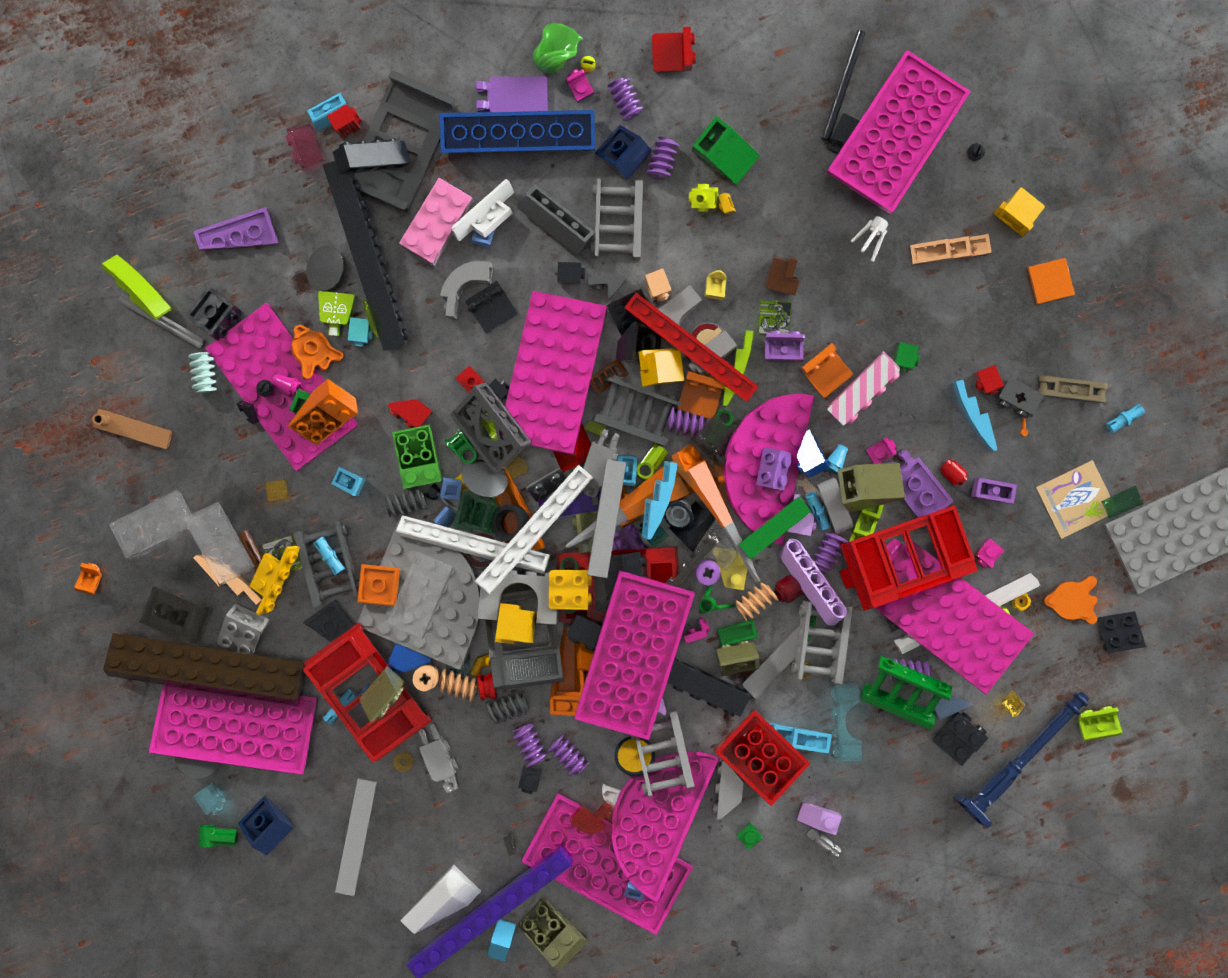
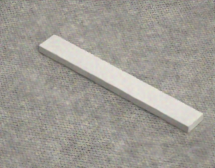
(534, 529)
(466, 542)
(998, 596)

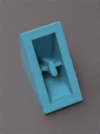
(630, 469)
(348, 481)
(501, 940)

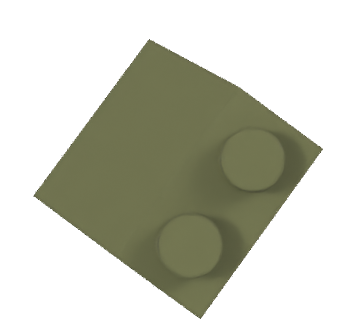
(737, 658)

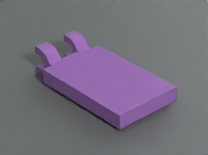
(513, 94)
(921, 488)

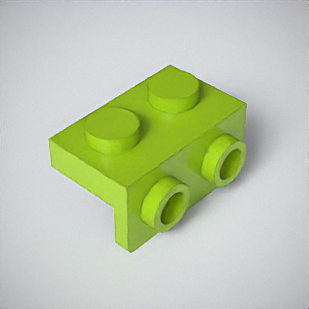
(1099, 724)

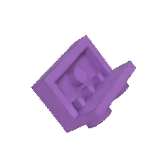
(784, 346)
(773, 469)

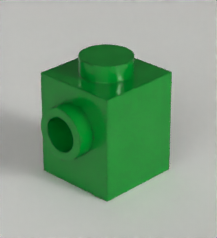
(906, 356)

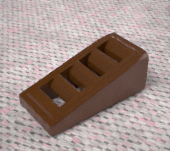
(594, 385)

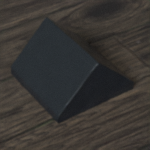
(693, 535)

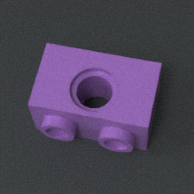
(994, 490)

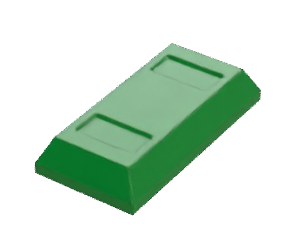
(737, 633)

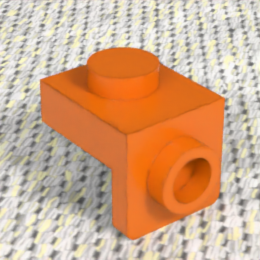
(88, 579)

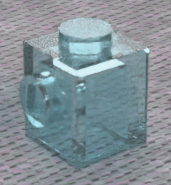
(210, 799)

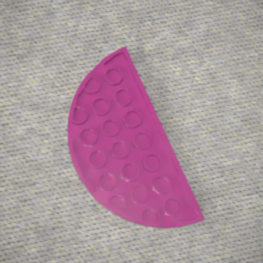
(775, 425)
(652, 831)

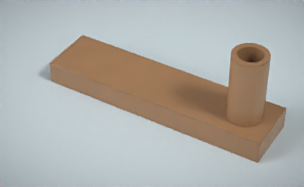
(132, 428)

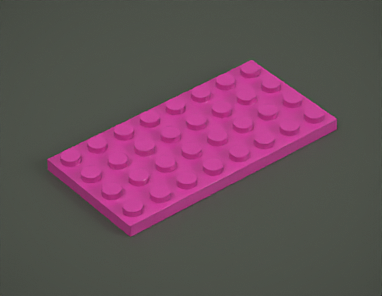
(898, 132)
(256, 352)
(555, 369)
(956, 623)
(634, 655)
(233, 729)
(596, 869)

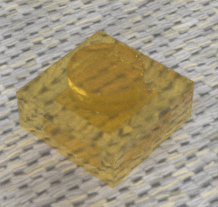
(517, 467)
(276, 490)
(1013, 704)

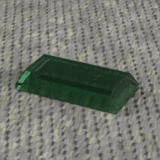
(1122, 502)

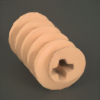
(755, 601)
(422, 683)
(458, 685)

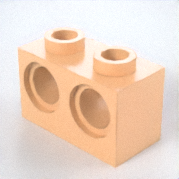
(658, 285)

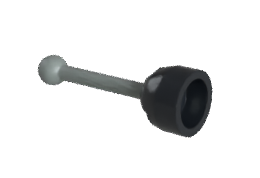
(434, 494)

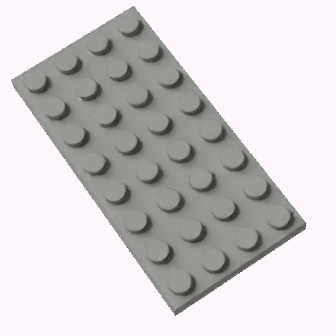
(1173, 532)

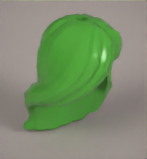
(556, 47)

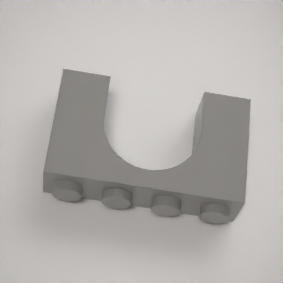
(683, 305)
(490, 604)

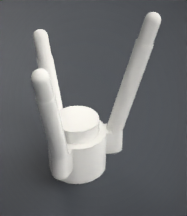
(877, 227)

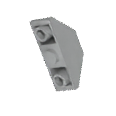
(728, 790)

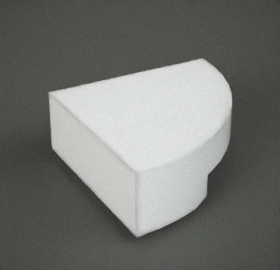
(610, 793)

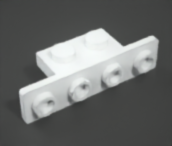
(486, 214)

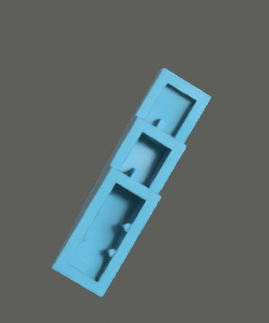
(979, 423)
(657, 506)
(804, 738)

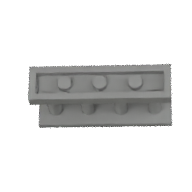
(634, 229)
(837, 653)
(680, 761)

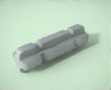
(823, 842)

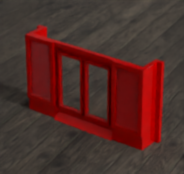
(660, 566)
(875, 574)
(339, 662)

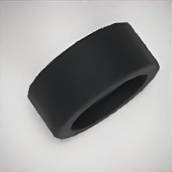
(498, 521)

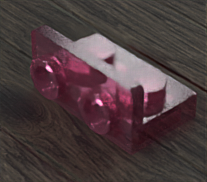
(304, 145)

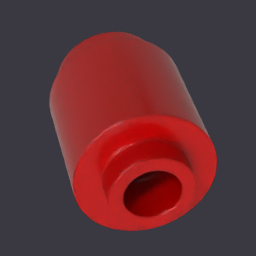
(954, 472)

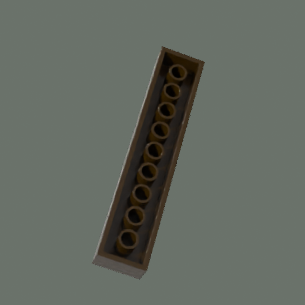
(204, 669)

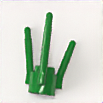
(709, 604)

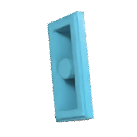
(319, 113)

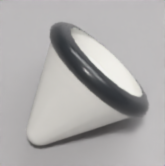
(679, 514)

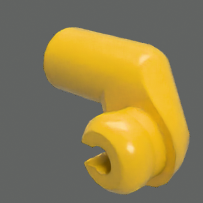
(480, 662)

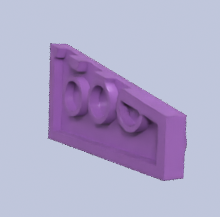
(241, 231)

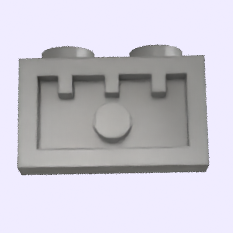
(241, 630)

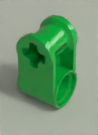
(461, 446)

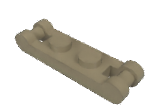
(1073, 389)

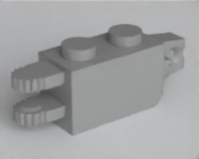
(596, 461)
(437, 759)

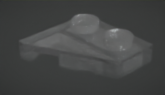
(724, 551)

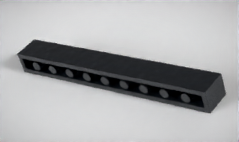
(367, 257)
(682, 674)

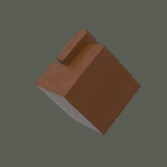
(781, 274)

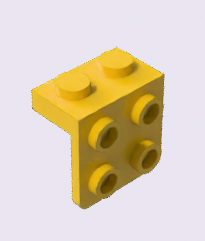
(569, 589)

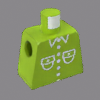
(336, 310)

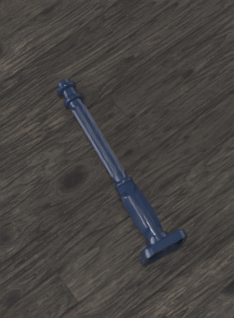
(1006, 776)

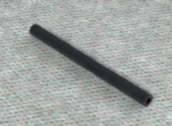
(843, 85)

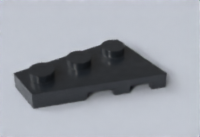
(329, 621)

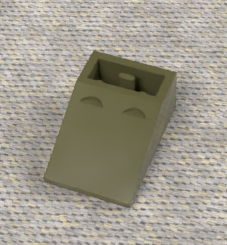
(870, 485)
(381, 694)
(552, 934)

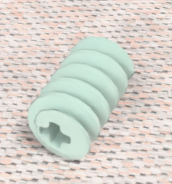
(202, 372)

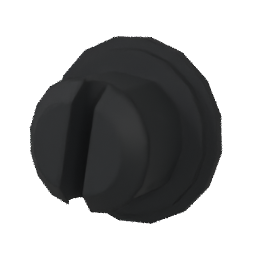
(976, 151)
(264, 388)

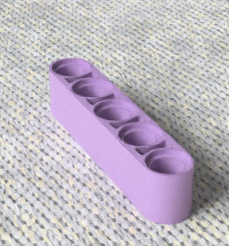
(812, 582)

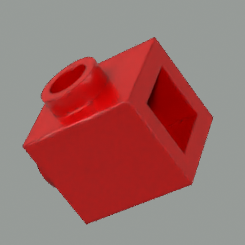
(469, 379)
(988, 380)

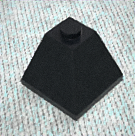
(636, 339)

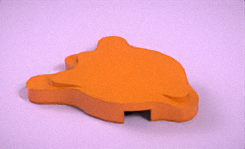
(312, 350)
(1073, 600)

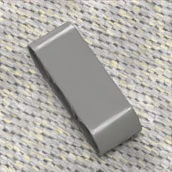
(835, 510)

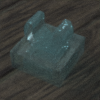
(465, 669)

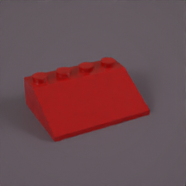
(761, 757)

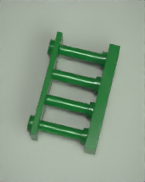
(905, 709)

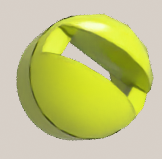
(587, 67)

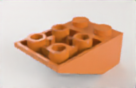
(324, 412)

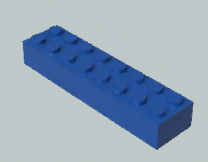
(517, 131)

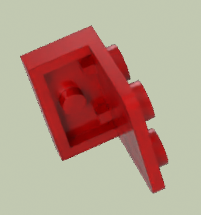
(673, 51)

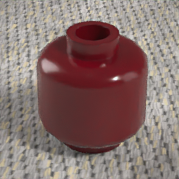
(788, 589)

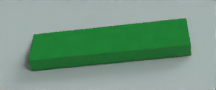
(774, 527)

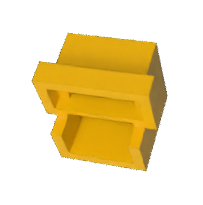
(1019, 211)
(660, 367)
(515, 624)

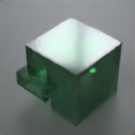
(475, 513)

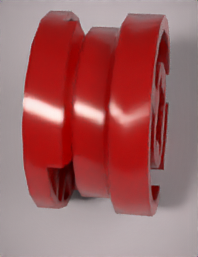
(486, 687)

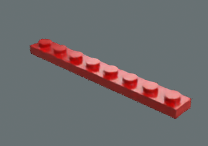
(691, 347)

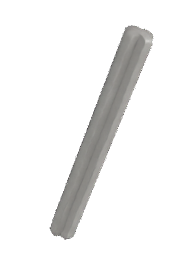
(165, 323)

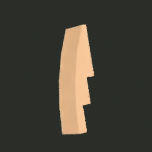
(951, 249)
(238, 584)

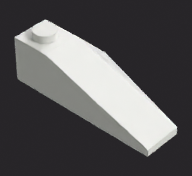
(446, 897)

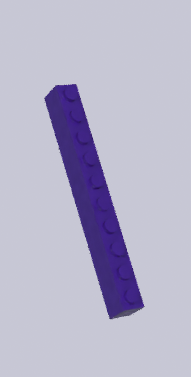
(490, 912)

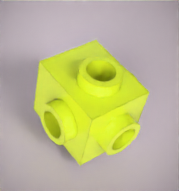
(710, 197)

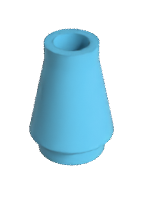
(837, 459)

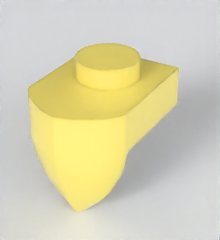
(715, 285)

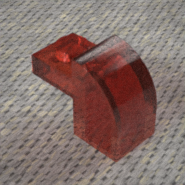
(591, 822)

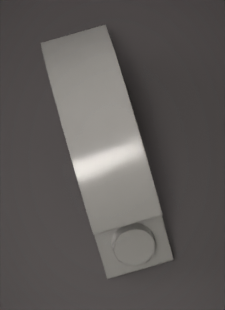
(467, 274)

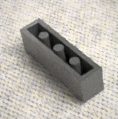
(556, 220)

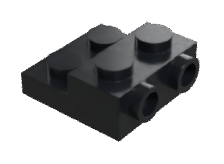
(213, 313)
(629, 563)
(960, 737)

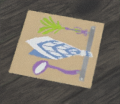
(1075, 499)

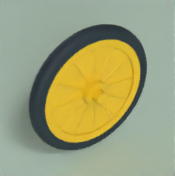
(628, 758)

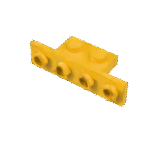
(271, 577)

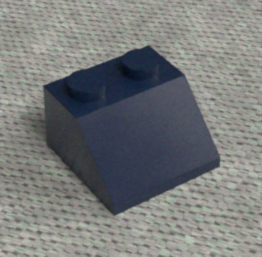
(623, 151)
(265, 826)

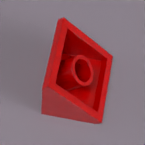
(580, 455)

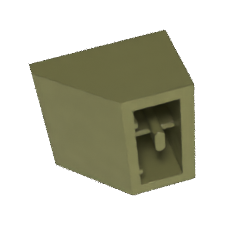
(580, 523)

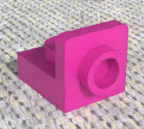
(579, 85)
(881, 451)
(988, 553)
(695, 634)

